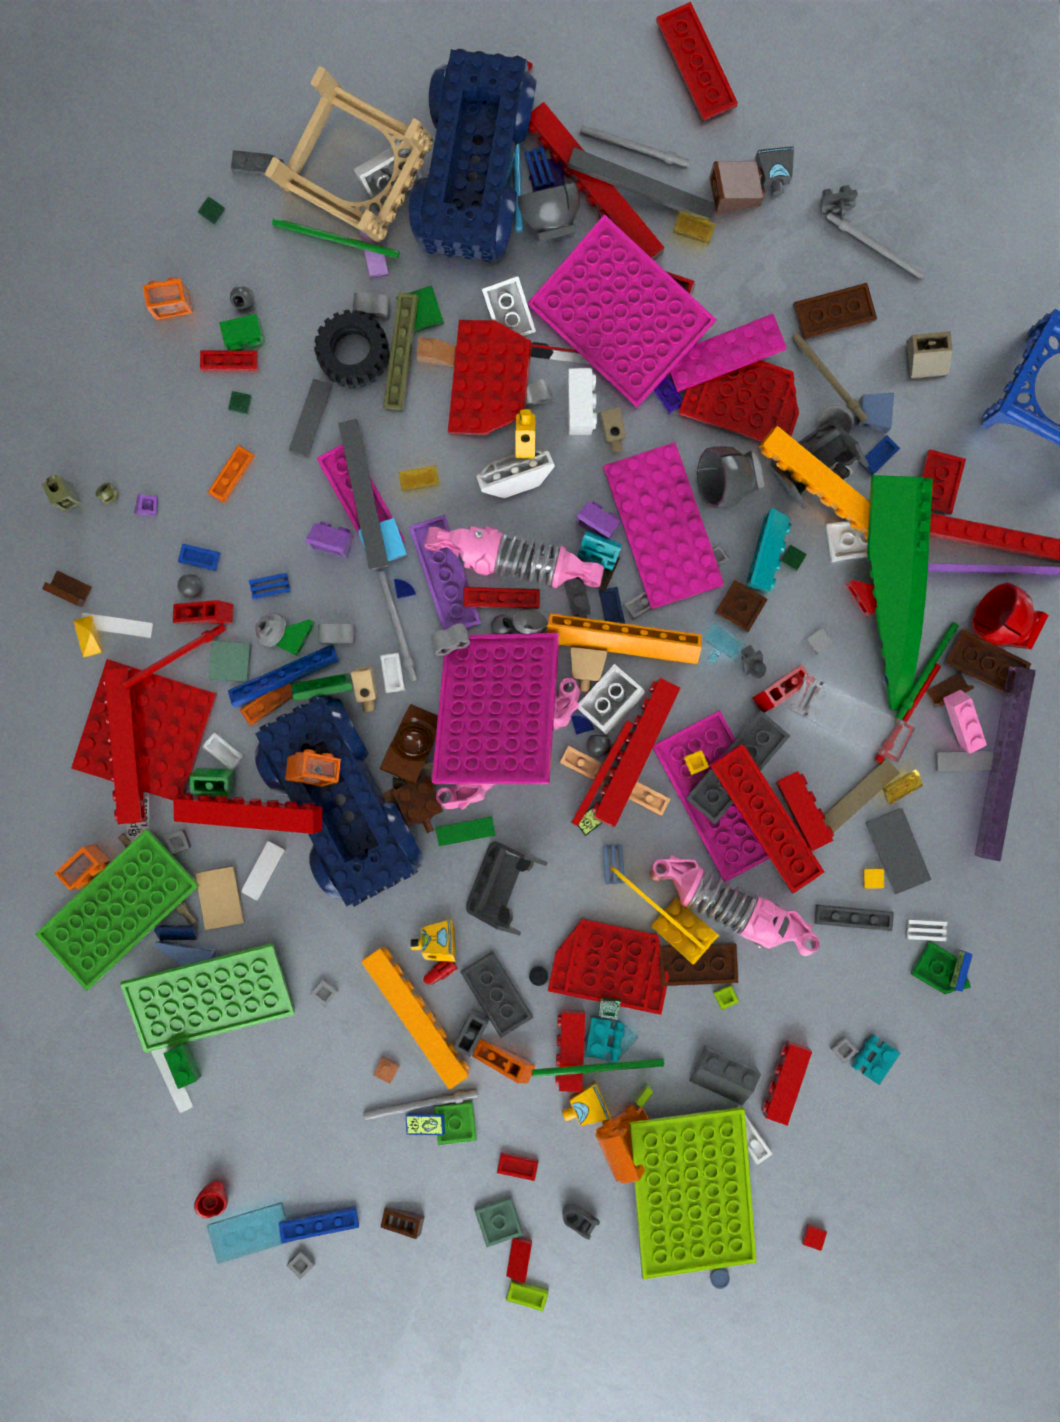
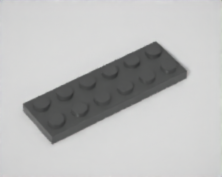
(762, 740)

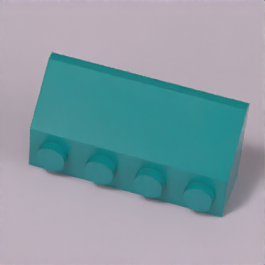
(767, 551)

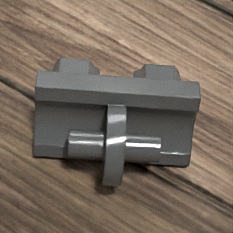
(839, 201)
(753, 662)

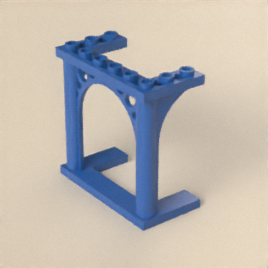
(1009, 409)

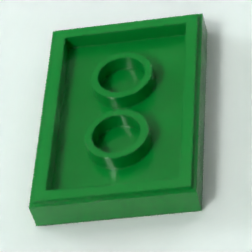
(321, 686)

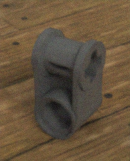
(582, 1223)

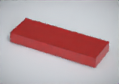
(228, 360)

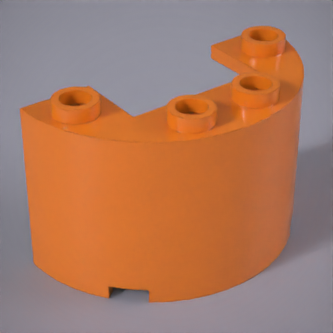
(616, 1144)

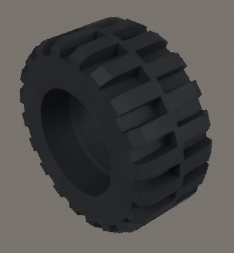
(346, 325)

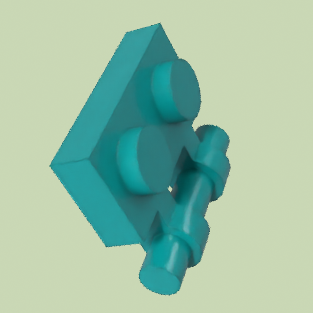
(599, 546)
(598, 1039)
(881, 1061)

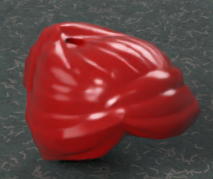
(211, 1200)

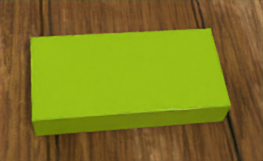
(527, 1295)

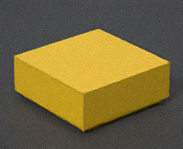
(696, 762)
(873, 878)

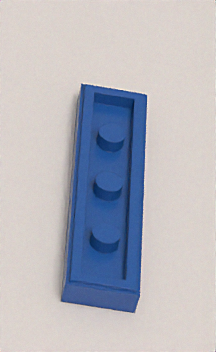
(318, 1224)

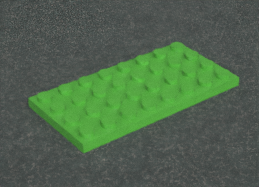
(117, 909)
(208, 997)

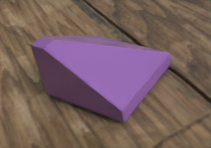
(146, 505)

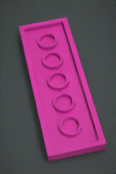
(729, 352)
(336, 471)

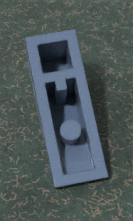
(183, 953)

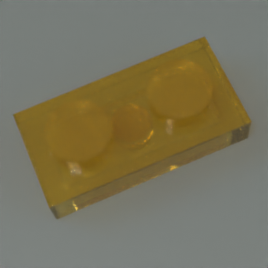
(694, 228)
(418, 478)
(902, 787)

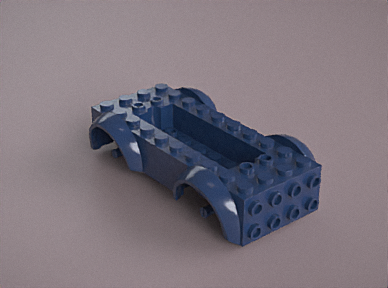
(467, 99)
(345, 856)

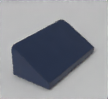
(176, 932)

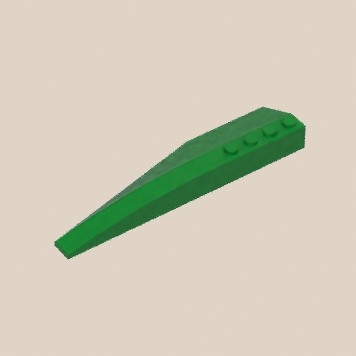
(899, 570)

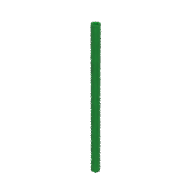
(336, 238)
(597, 1068)

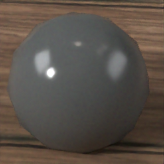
(241, 297)
(189, 585)
(502, 625)
(598, 745)

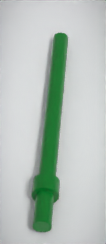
(907, 703)

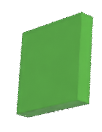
(458, 1122)

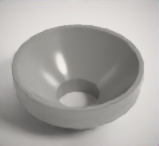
(828, 415)
(529, 622)
(273, 630)

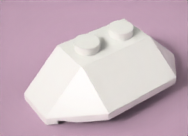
(515, 475)

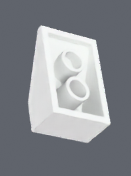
(508, 304)

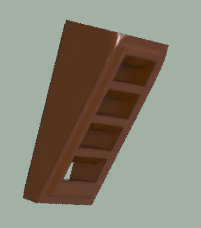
(410, 1217)

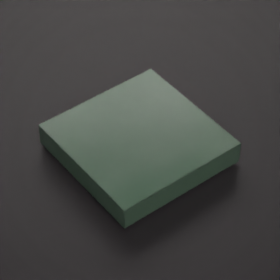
(229, 661)
(498, 1221)

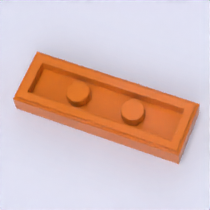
(231, 474)
(266, 704)

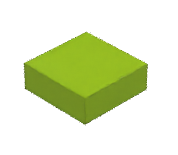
(725, 996)
(643, 1095)

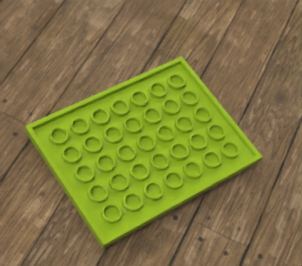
(693, 1192)

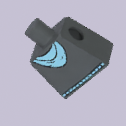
(776, 167)

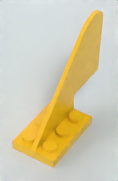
(678, 925)

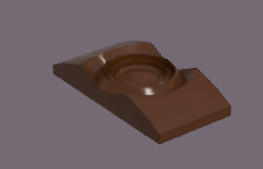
(411, 744)

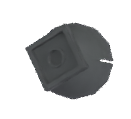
(551, 210)
(735, 478)

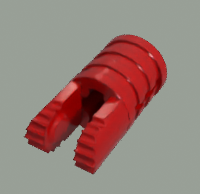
(440, 971)

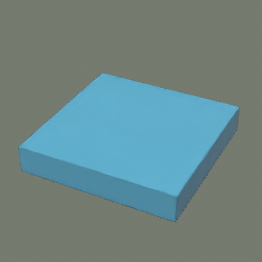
(392, 539)

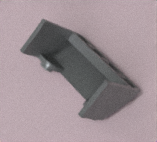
(828, 445)
(495, 885)

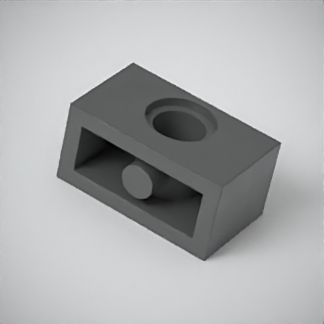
(470, 1033)

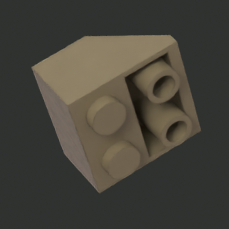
(929, 354)

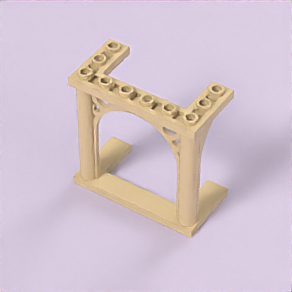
(413, 135)

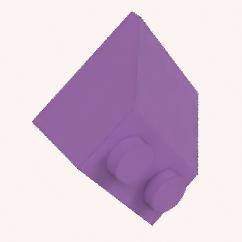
(596, 520)
(330, 539)

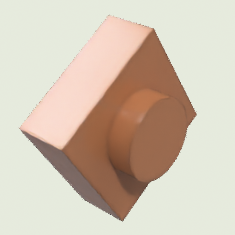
(386, 1070)

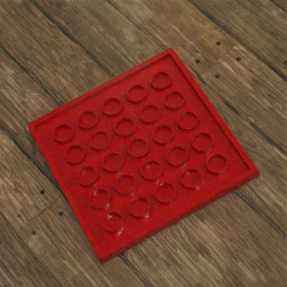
(169, 729)

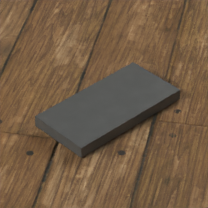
(898, 851)
(496, 994)

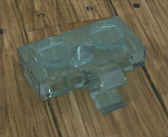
(723, 643)

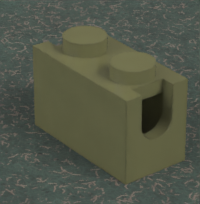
(60, 492)

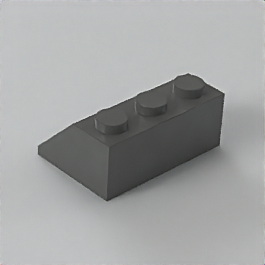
(725, 1075)

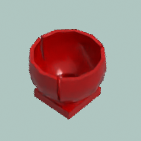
(1008, 617)

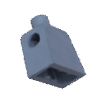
(879, 411)

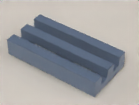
(621, 863)

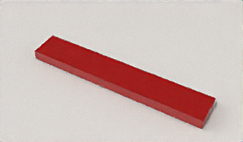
(601, 773)

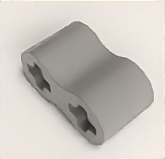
(372, 304)
(538, 393)
(336, 633)
(450, 639)

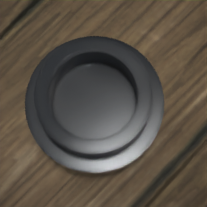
(538, 976)

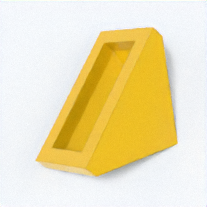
(87, 636)

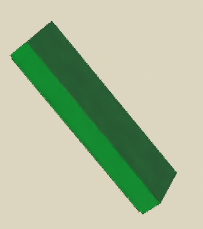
(465, 831)

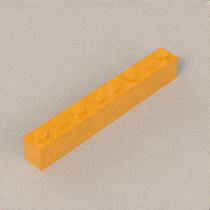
(817, 478)
(626, 638)
(415, 1017)

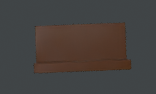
(68, 588)
(946, 688)

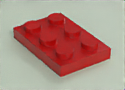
(946, 474)

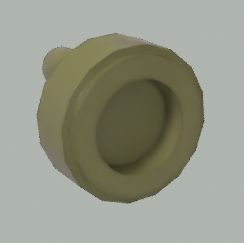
(106, 491)

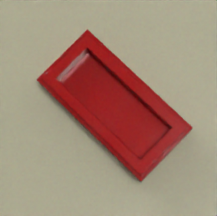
(517, 1166)

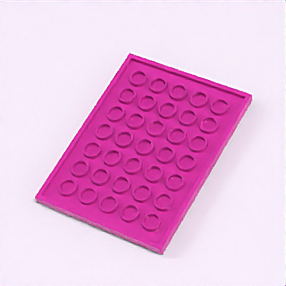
(621, 311)
(497, 710)

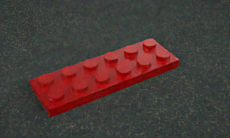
(696, 61)

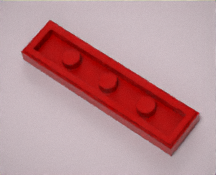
(501, 597)

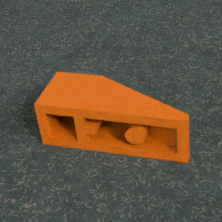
(503, 1061)

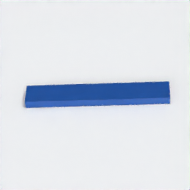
(283, 675)

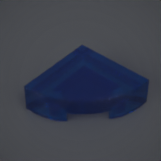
(403, 589)
(581, 724)

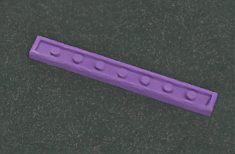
(1010, 569)

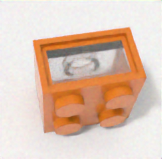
(167, 298)
(313, 768)
(82, 867)

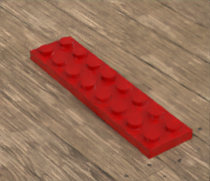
(767, 818)

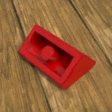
(519, 1259)

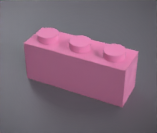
(965, 721)

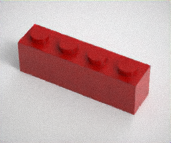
(804, 810)
(571, 1048)
(786, 1083)

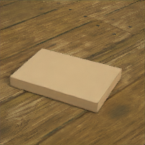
(219, 898)

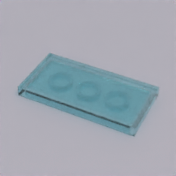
(247, 1232)

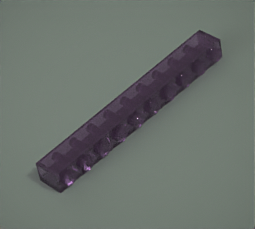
(1005, 763)

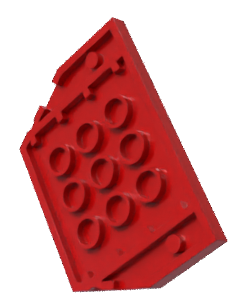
(488, 377)
(745, 401)
(610, 963)

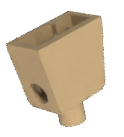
(587, 666)
(365, 678)

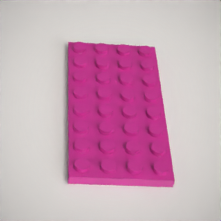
(663, 525)
(730, 839)

